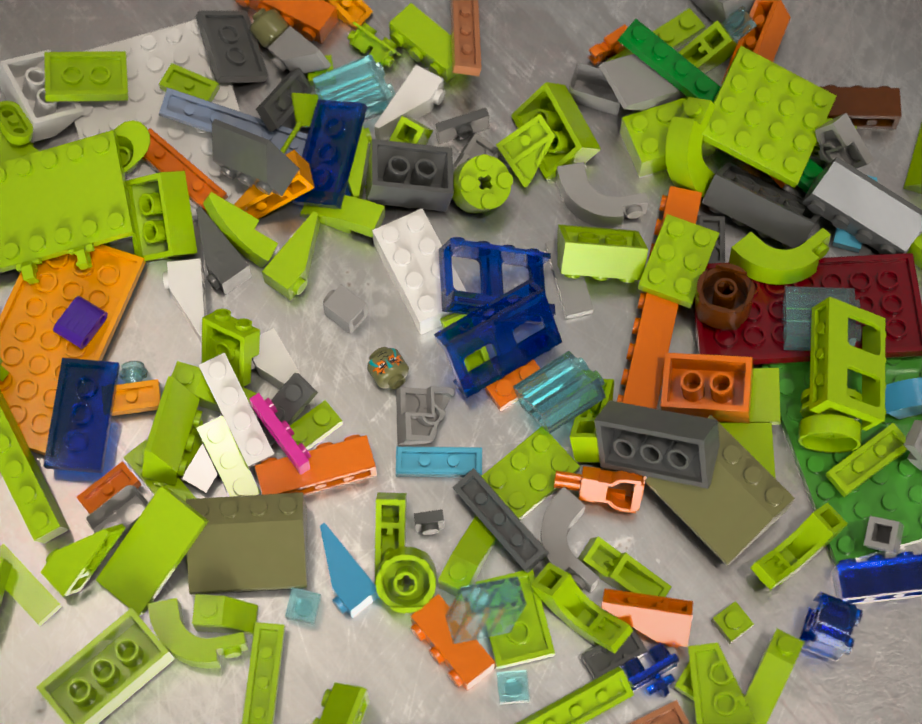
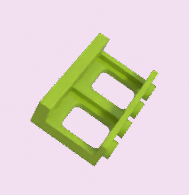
(834, 355)

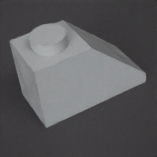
(295, 52)

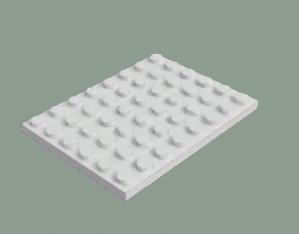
(147, 62)

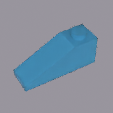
(349, 582)

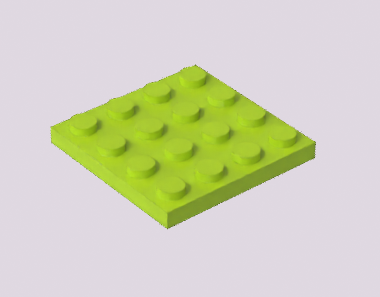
(767, 116)

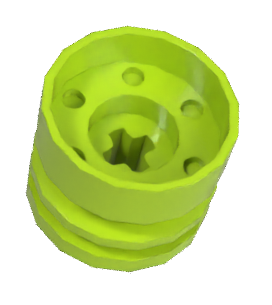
(829, 430)

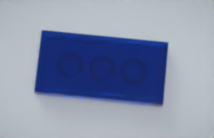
(331, 151)
(81, 415)

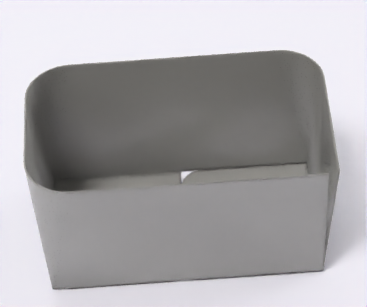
(593, 78)
(105, 512)

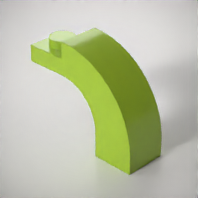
(684, 146)
(778, 265)
(799, 547)
(577, 611)
(195, 651)

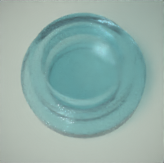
(133, 371)

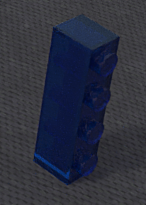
(878, 578)

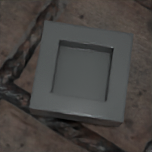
(429, 522)

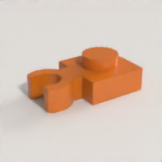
(608, 47)

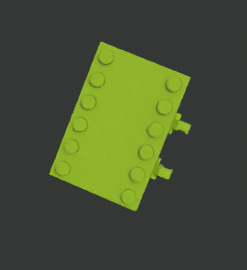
(62, 204)

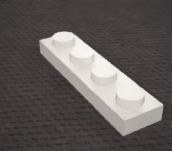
(236, 410)

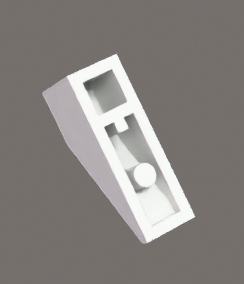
(412, 100)
(187, 287)
(274, 361)

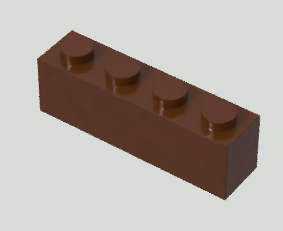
(867, 106)

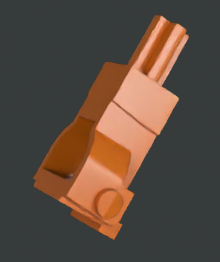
(594, 485)

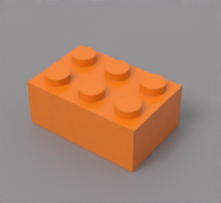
(708, 386)

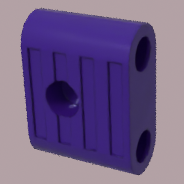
(80, 322)

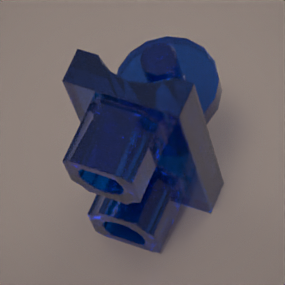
(663, 663)

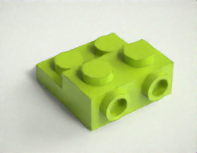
(233, 337)

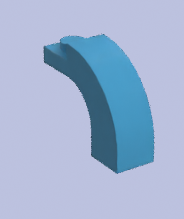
(904, 398)

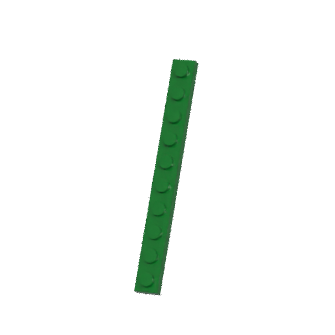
(685, 75)

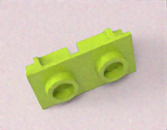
(382, 50)

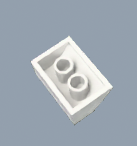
(24, 83)

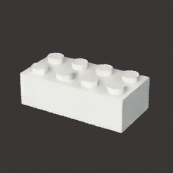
(412, 260)

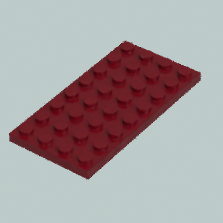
(882, 283)

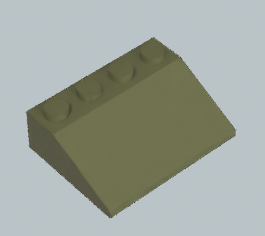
(735, 506)
(249, 544)

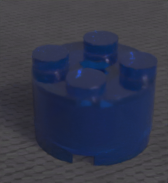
(830, 626)

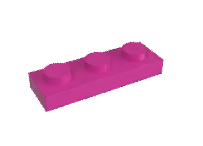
(281, 432)

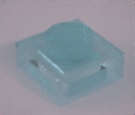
(739, 23)
(303, 606)
(513, 687)

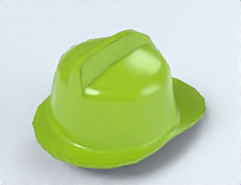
(133, 143)

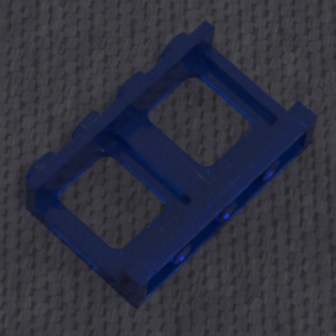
(490, 262)
(495, 326)

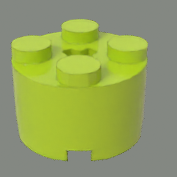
(495, 183)
(391, 586)

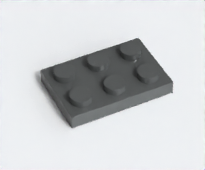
(231, 46)

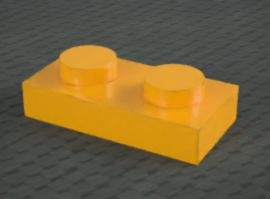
(137, 397)

